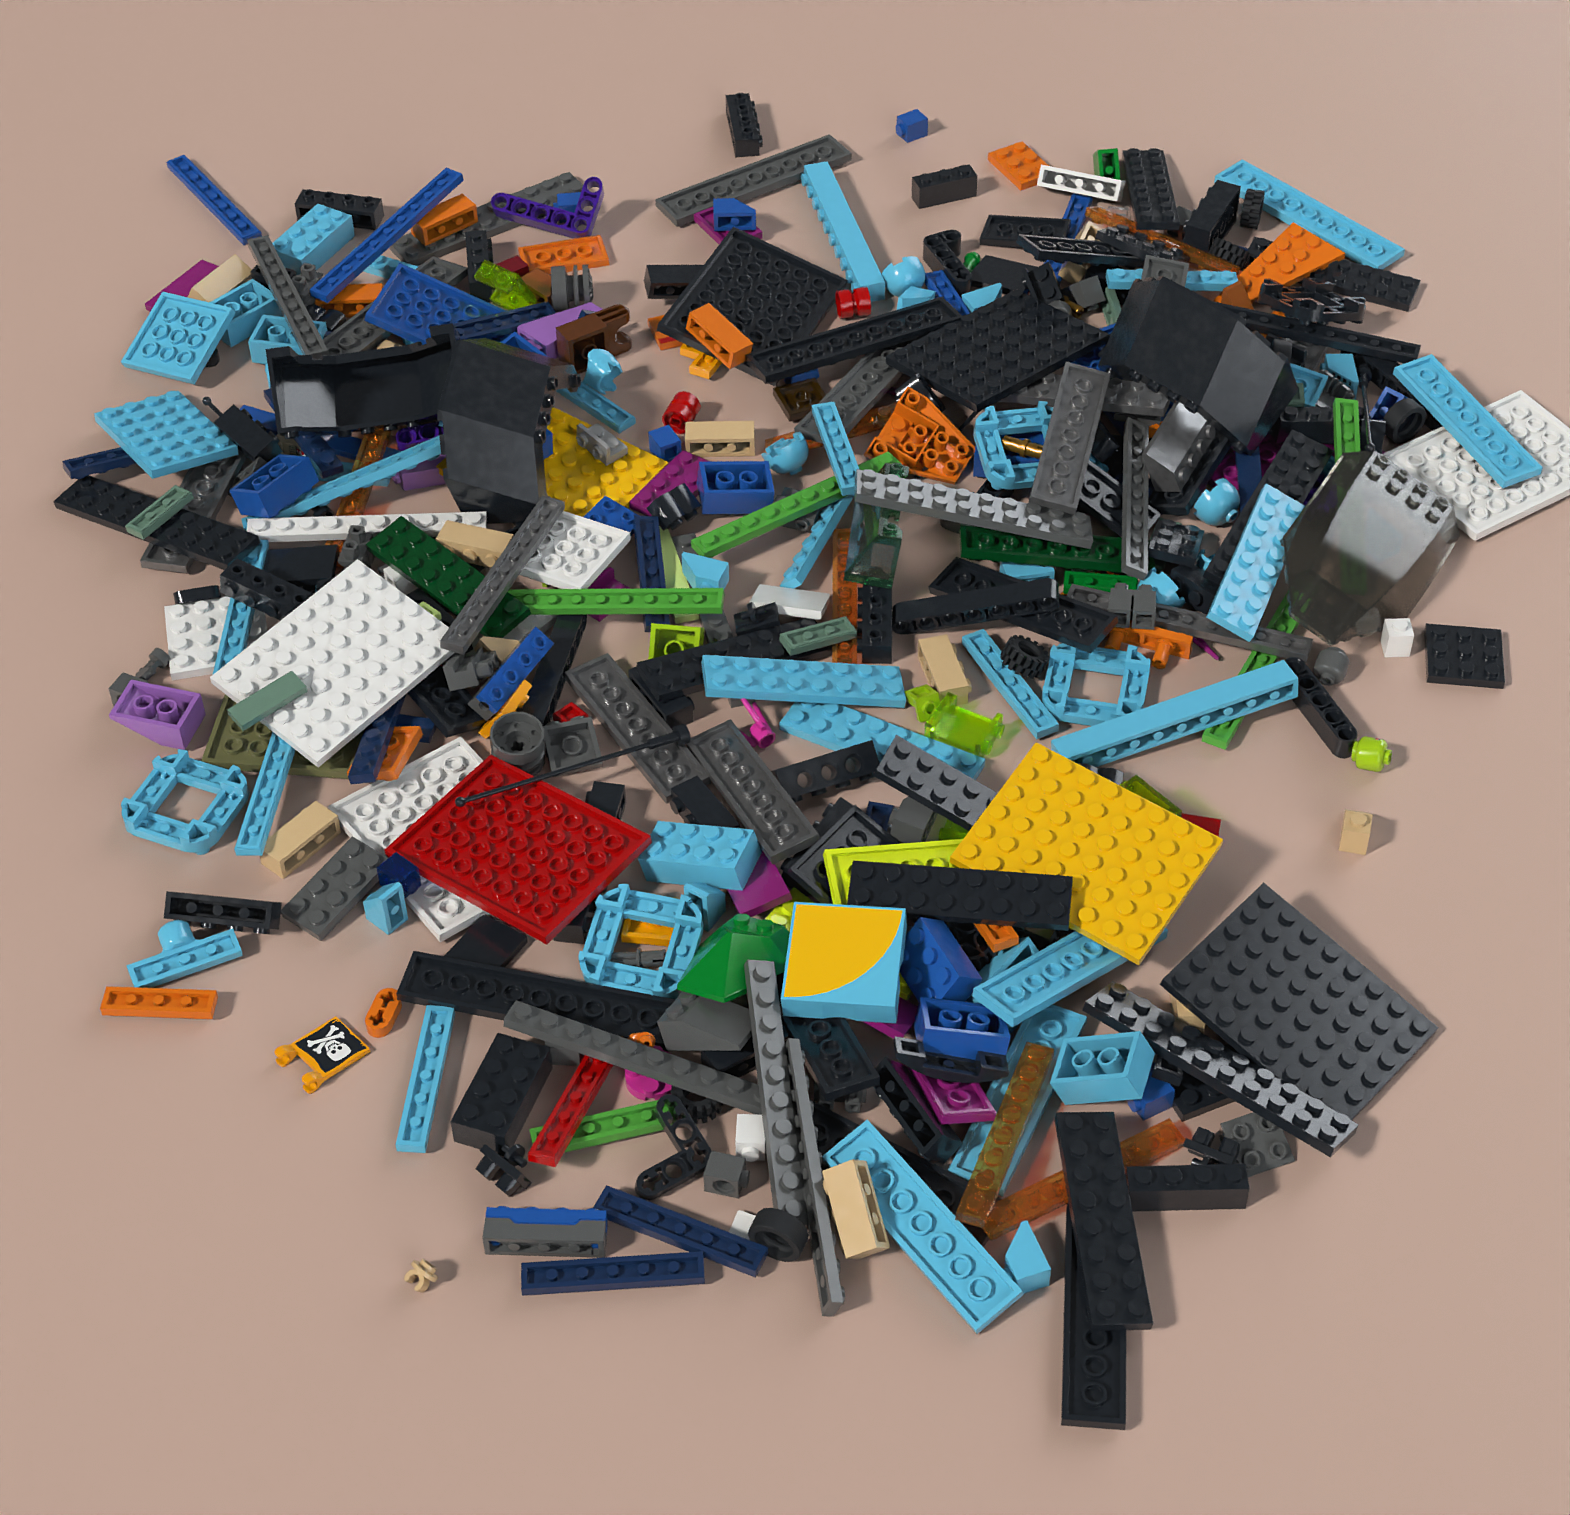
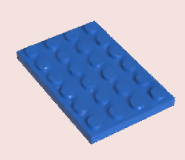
(416, 301)

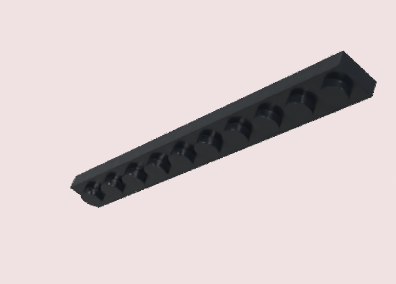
(1327, 336)

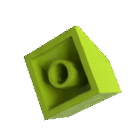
(673, 638)

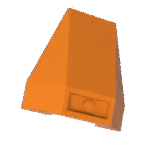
(923, 438)

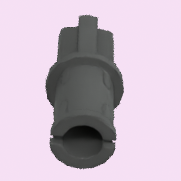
(640, 958)

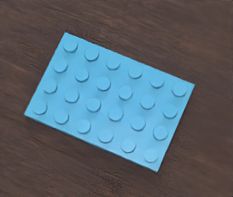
(165, 434)

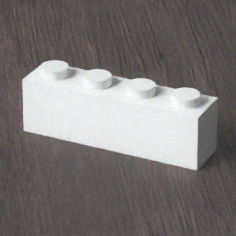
(1081, 183)

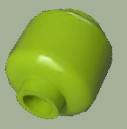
(1371, 754)

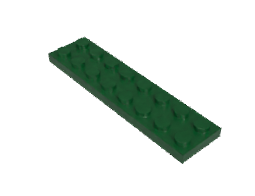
(1009, 547)
(441, 574)

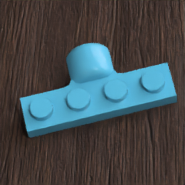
(183, 955)

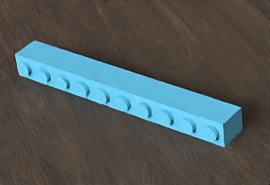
(842, 230)
(1179, 716)

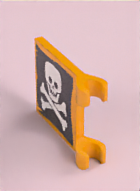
(325, 1051)

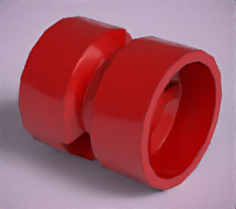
(855, 302)
(681, 409)

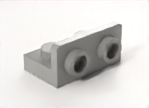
(600, 443)

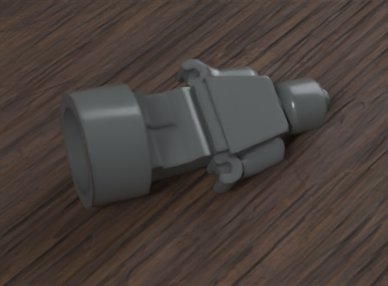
(158, 658)

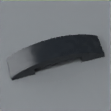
(950, 1068)

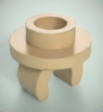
(424, 1271)

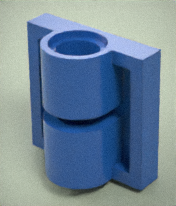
(612, 514)

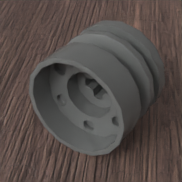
(570, 287)
(519, 741)

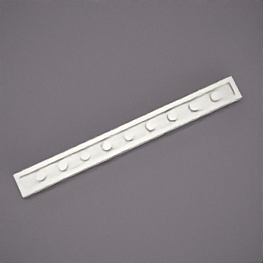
(338, 526)

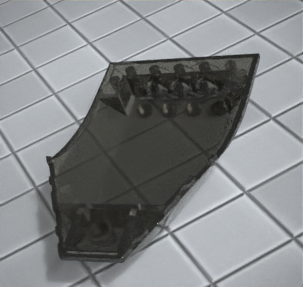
(1365, 548)

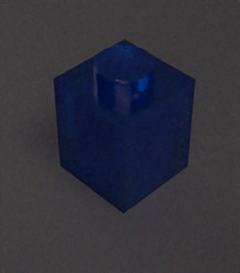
(399, 870)

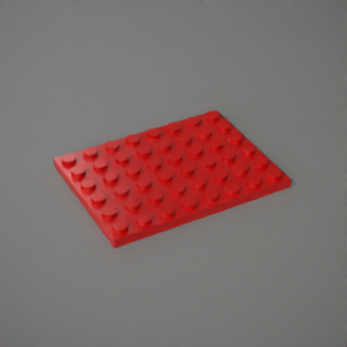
(520, 852)

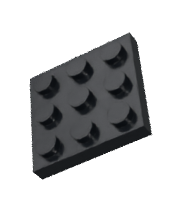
(1464, 656)

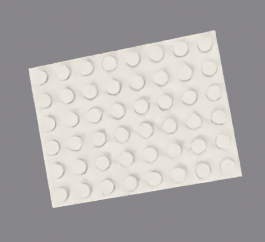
(1477, 498)
(355, 650)
(389, 808)

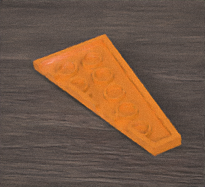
(1288, 260)

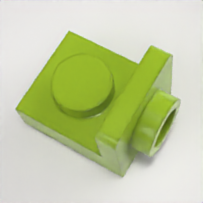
(924, 700)

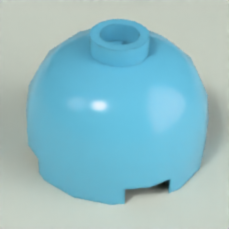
(903, 275)
(787, 454)
(1219, 504)
(1164, 588)

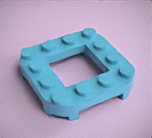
(990, 449)
(1062, 662)
(199, 834)
(649, 908)

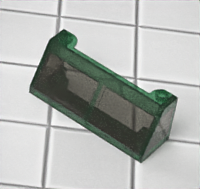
(874, 541)

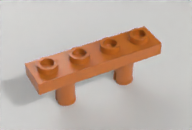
(1160, 640)

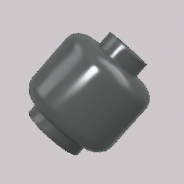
(1331, 666)

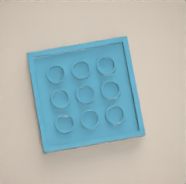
(178, 337)

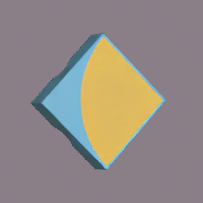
(844, 962)

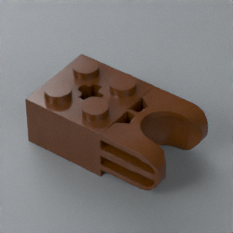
(593, 332)

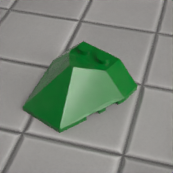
(719, 962)

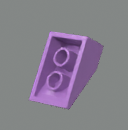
(160, 713)

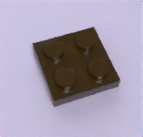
(798, 397)

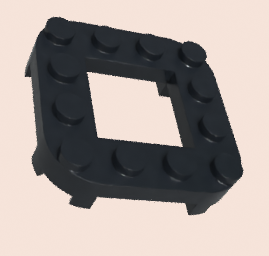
(1311, 302)

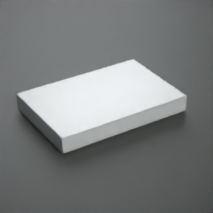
(792, 601)

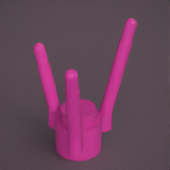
(760, 731)

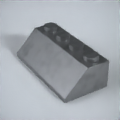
(1177, 448)

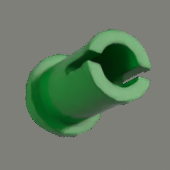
(971, 261)

